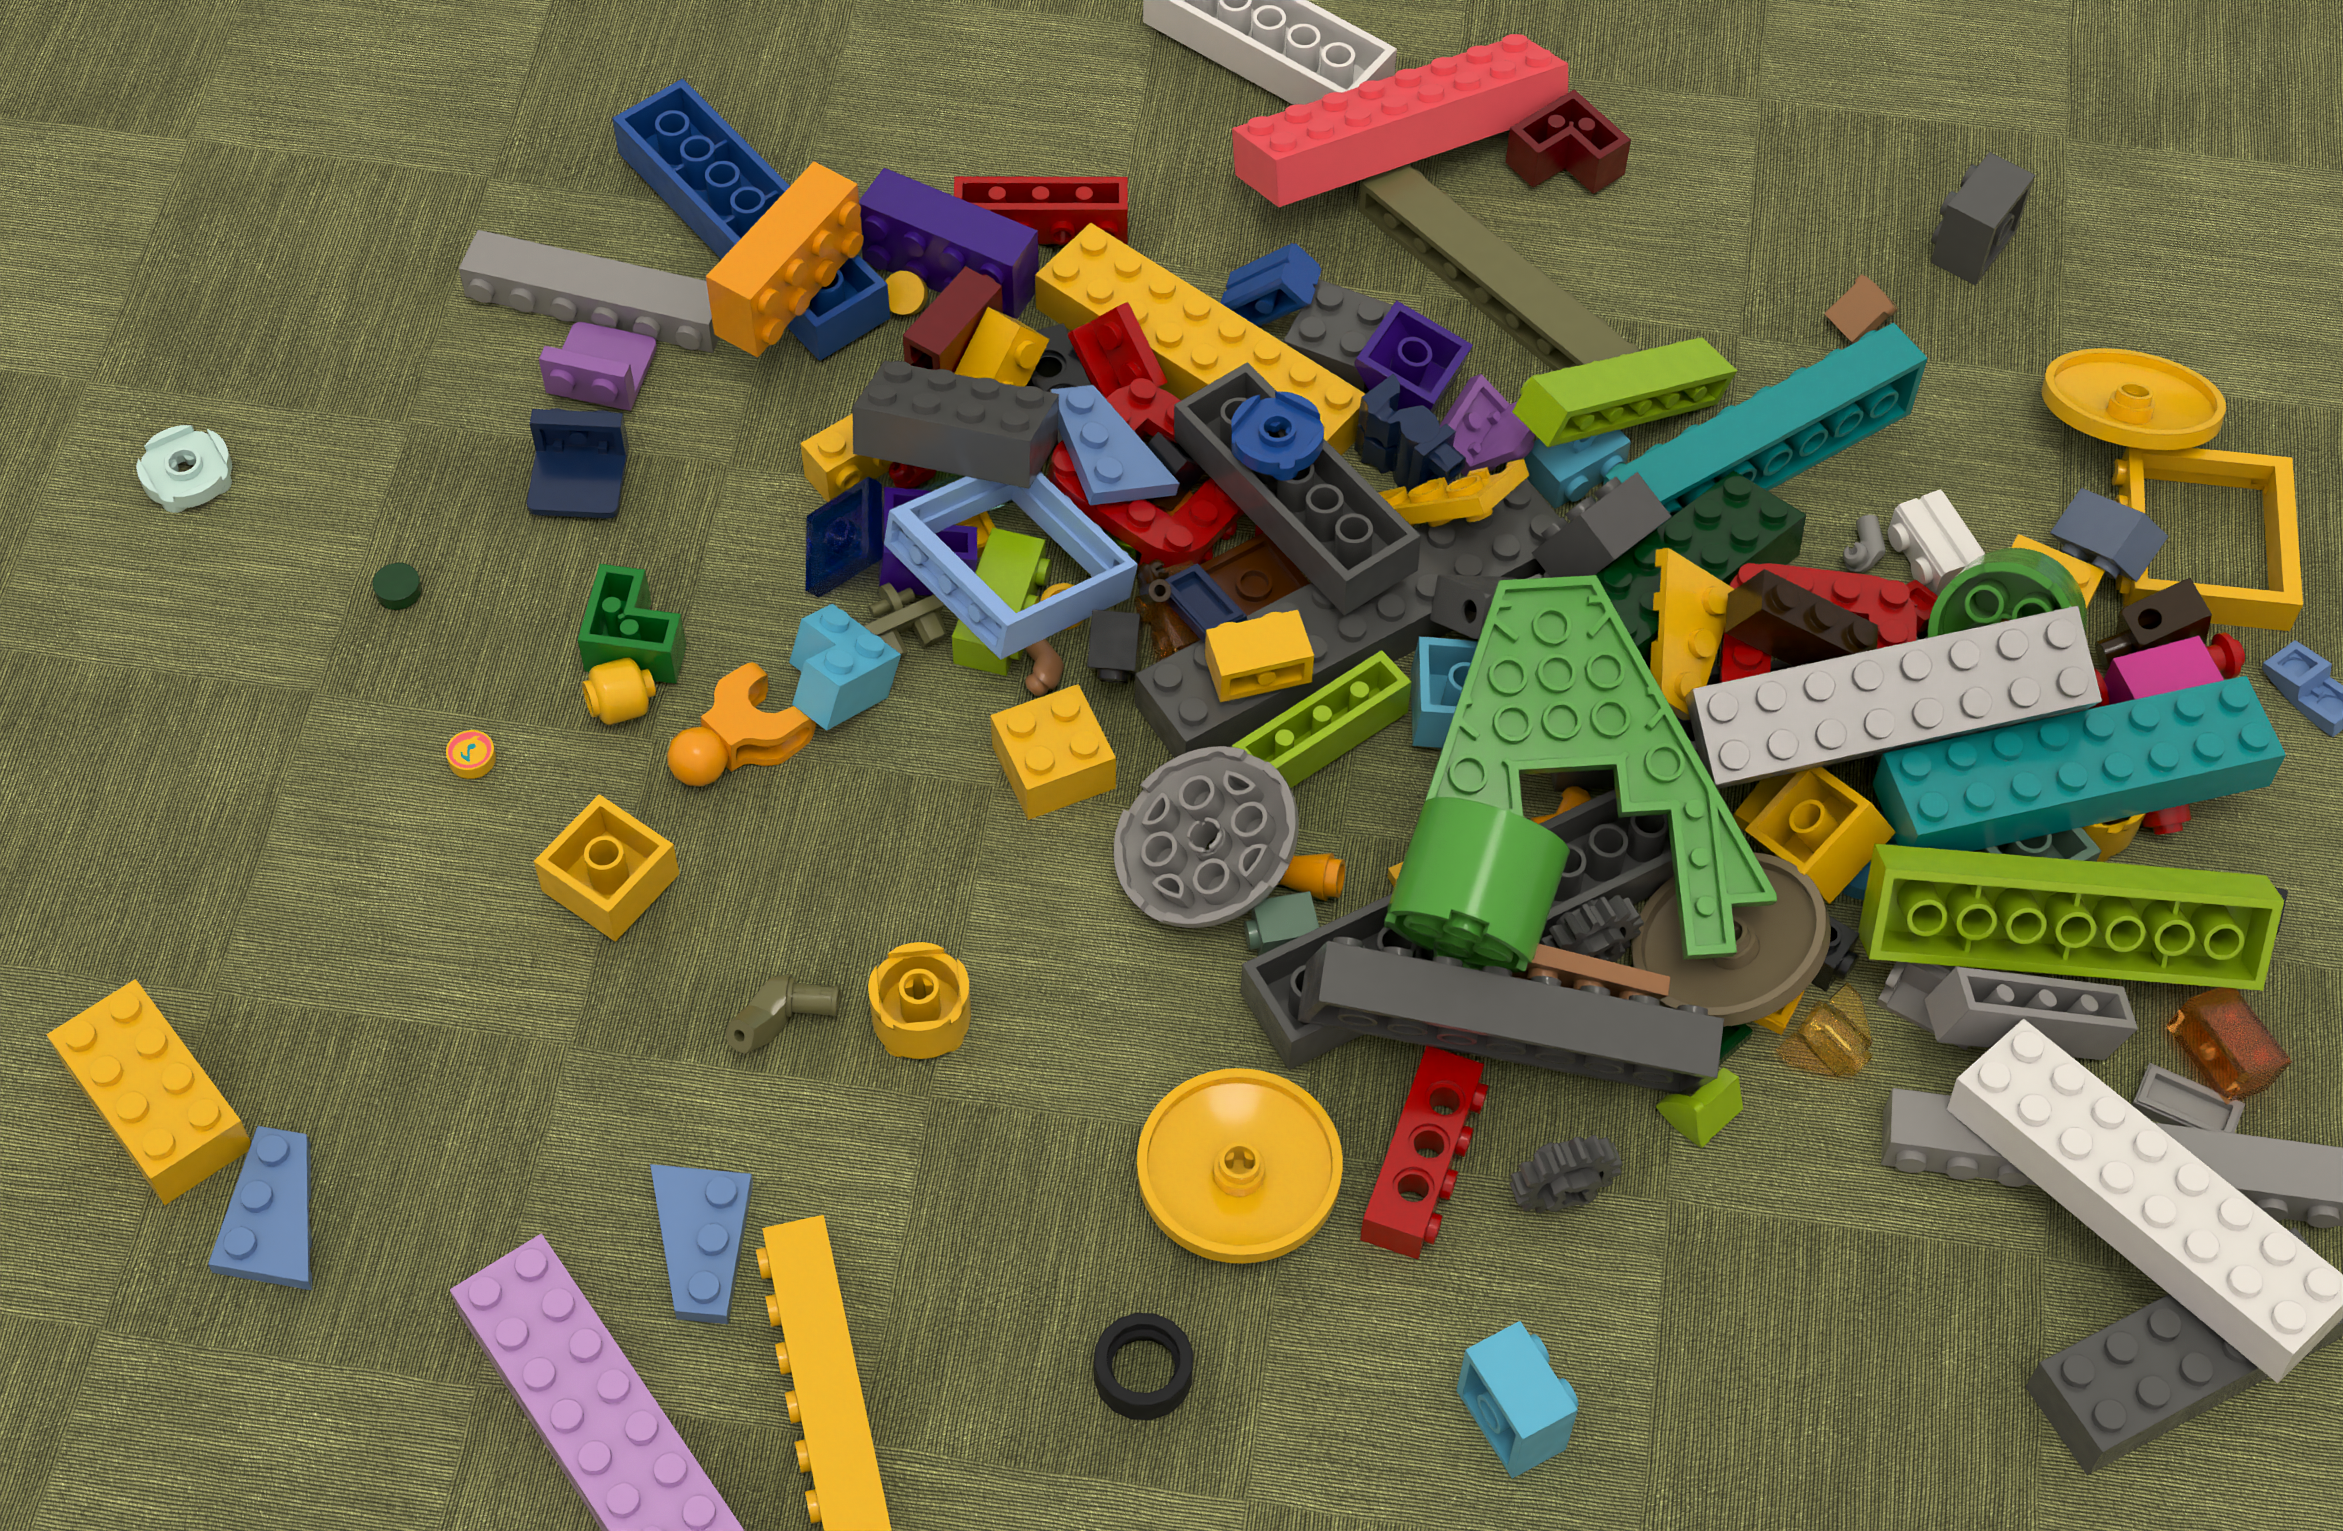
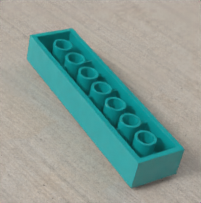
(1789, 424)
(2079, 768)

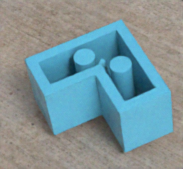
(840, 667)

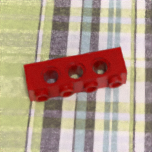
(1439, 1081)

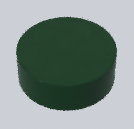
(397, 586)

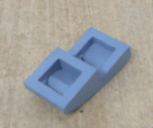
(2307, 685)

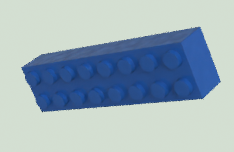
(723, 190)

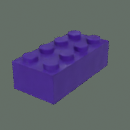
(939, 234)

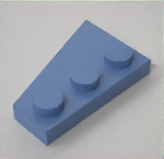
(1107, 452)
(268, 1217)
(702, 1237)

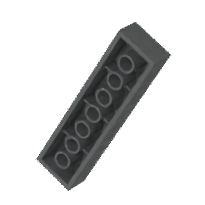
(1510, 1017)

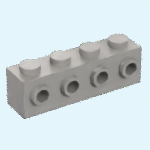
(1984, 1005)

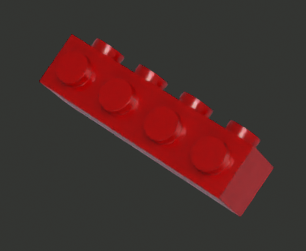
(1052, 204)

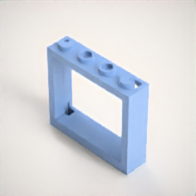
(914, 542)

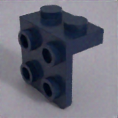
(577, 463)

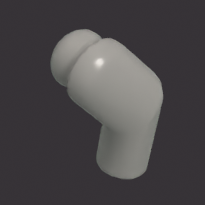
(1869, 549)

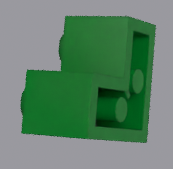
(622, 625)

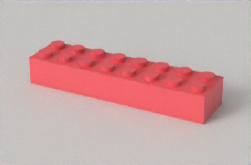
(1396, 119)

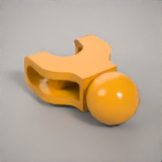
(737, 732)

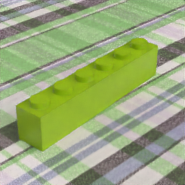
(1623, 391)

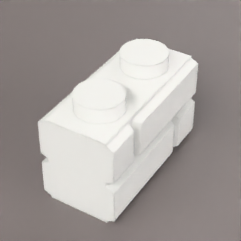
(1933, 539)

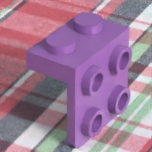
(598, 365)
(1487, 427)

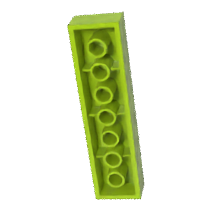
(2069, 917)

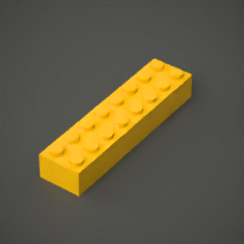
(1186, 329)

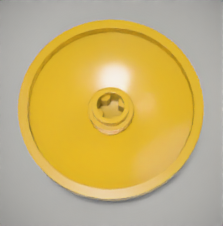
(2133, 399)
(1239, 1165)

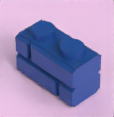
(1272, 285)

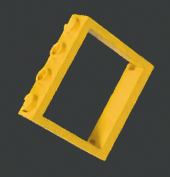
(2275, 477)

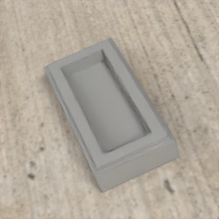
(2183, 1102)

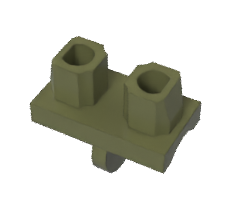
(920, 616)

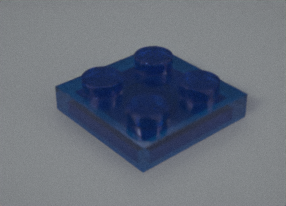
(844, 537)

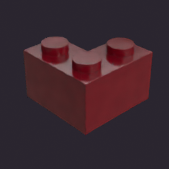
(1568, 137)

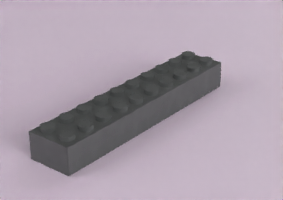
(1179, 691)
(1604, 860)

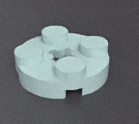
(188, 488)

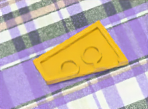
(1689, 627)

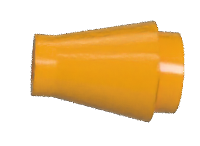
(1316, 873)

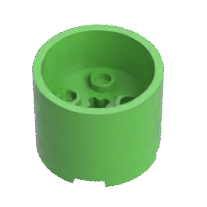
(2007, 586)
(1477, 883)

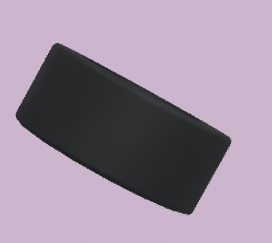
(1143, 1328)

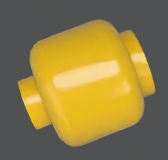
(618, 691)

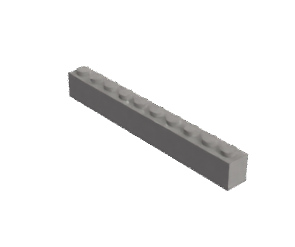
(2276, 1174)

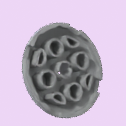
(1182, 809)

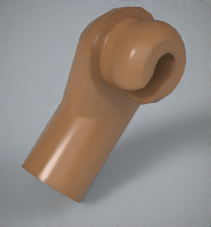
(1046, 670)

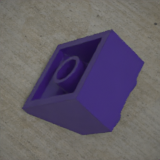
(1419, 355)

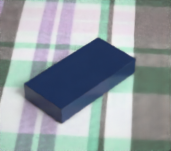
(1201, 601)

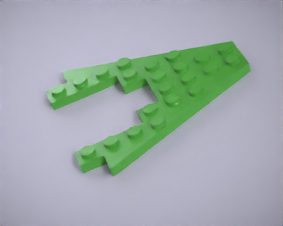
(1571, 693)

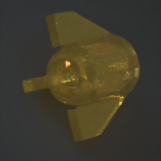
(1833, 1038)

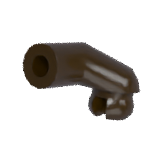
(1152, 582)

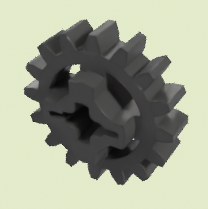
(1597, 929)
(1566, 1174)

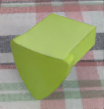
(1706, 1110)

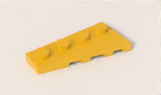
(1464, 498)

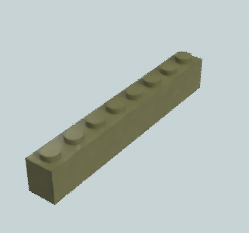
(1487, 271)

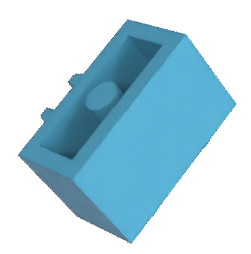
(1575, 467)

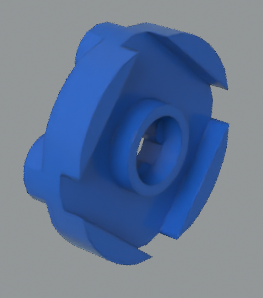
(1272, 455)

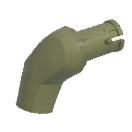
(773, 1005)

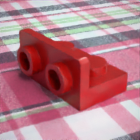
(1115, 351)

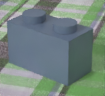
(2108, 535)

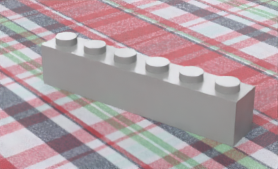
(588, 290)

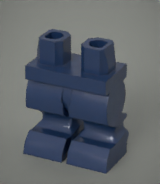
(1405, 439)

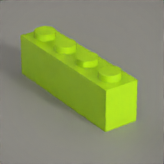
(1332, 719)

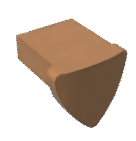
(1861, 309)

